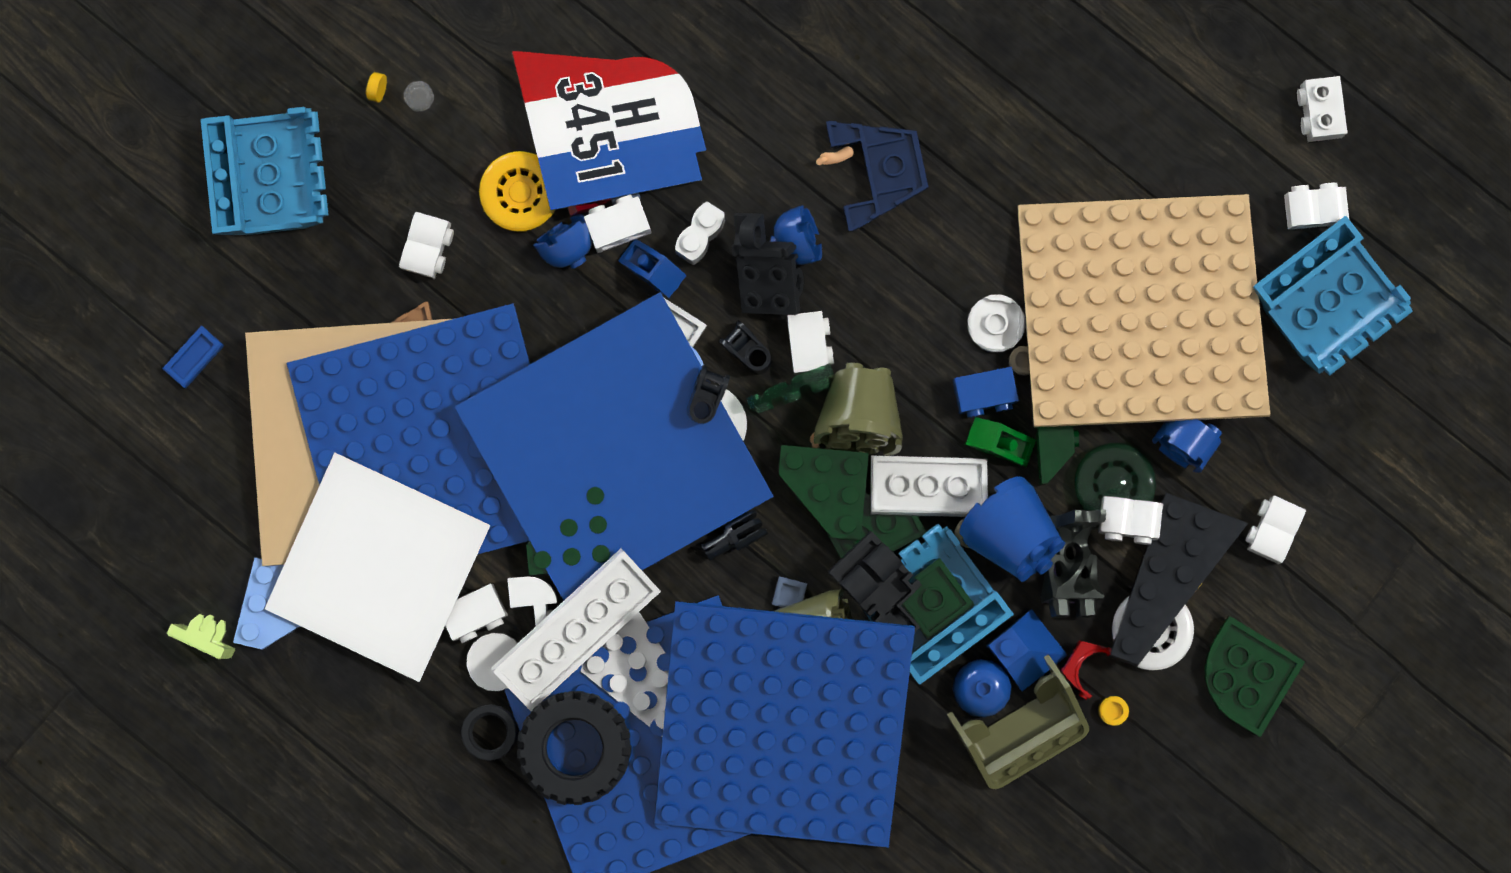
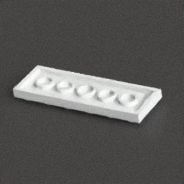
(575, 629)

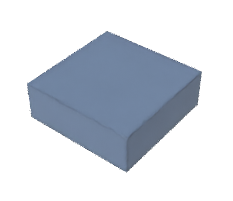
(788, 592)

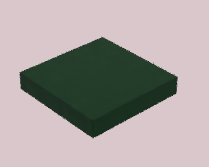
(937, 600)

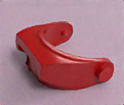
(1074, 663)

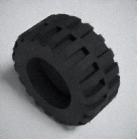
(534, 756)

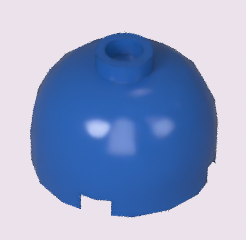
(799, 227)
(565, 243)
(982, 688)

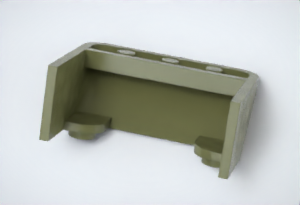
(1026, 735)

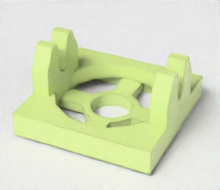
(203, 635)

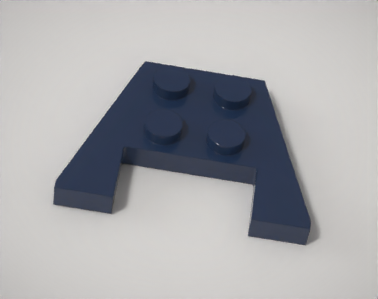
(892, 168)

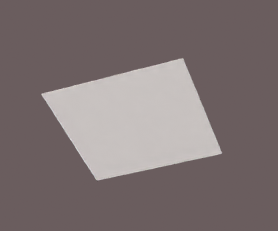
(377, 567)

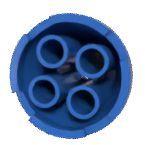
(1013, 530)

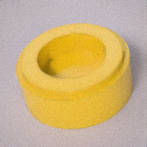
(376, 87)
(1113, 710)

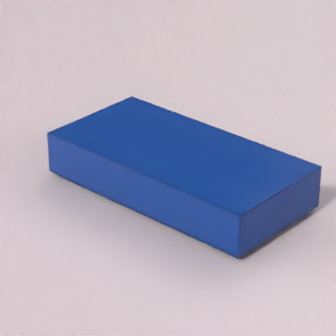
(193, 356)

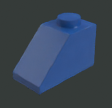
(652, 267)

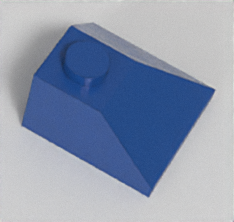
(1023, 648)

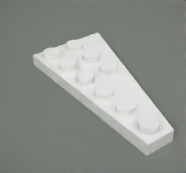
(619, 665)

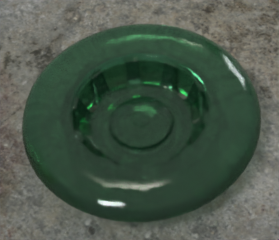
(1113, 480)

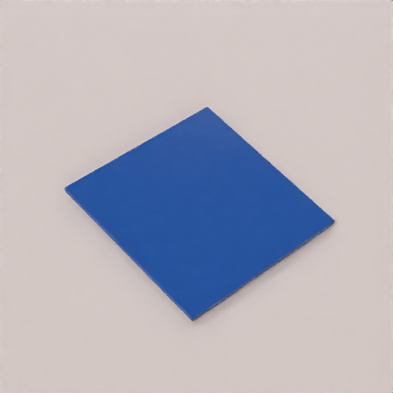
(396, 412)
(615, 420)
(783, 724)
(619, 827)

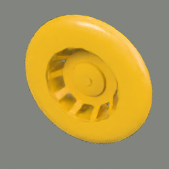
(518, 192)

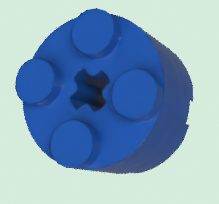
(1188, 442)

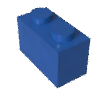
(986, 391)

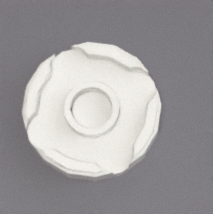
(996, 323)
(484, 655)

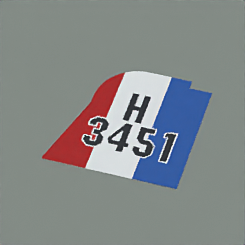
(608, 125)

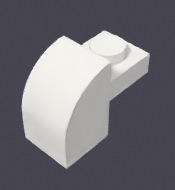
(532, 592)

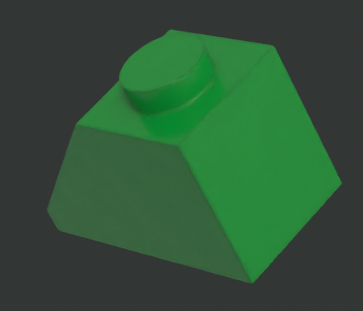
(1000, 441)

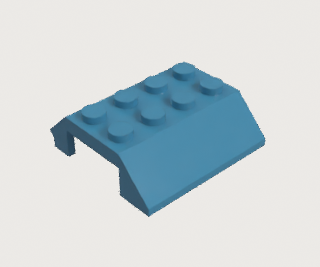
(264, 172)
(1332, 298)
(970, 627)

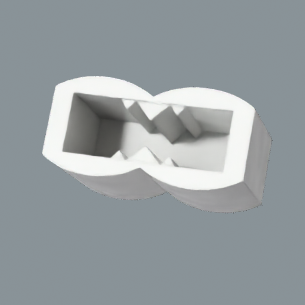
(1315, 207)
(695, 239)
(425, 245)
(1131, 519)
(1275, 530)

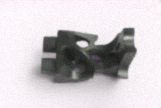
(1064, 580)

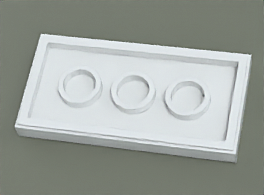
(927, 485)

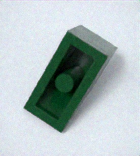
(1054, 449)

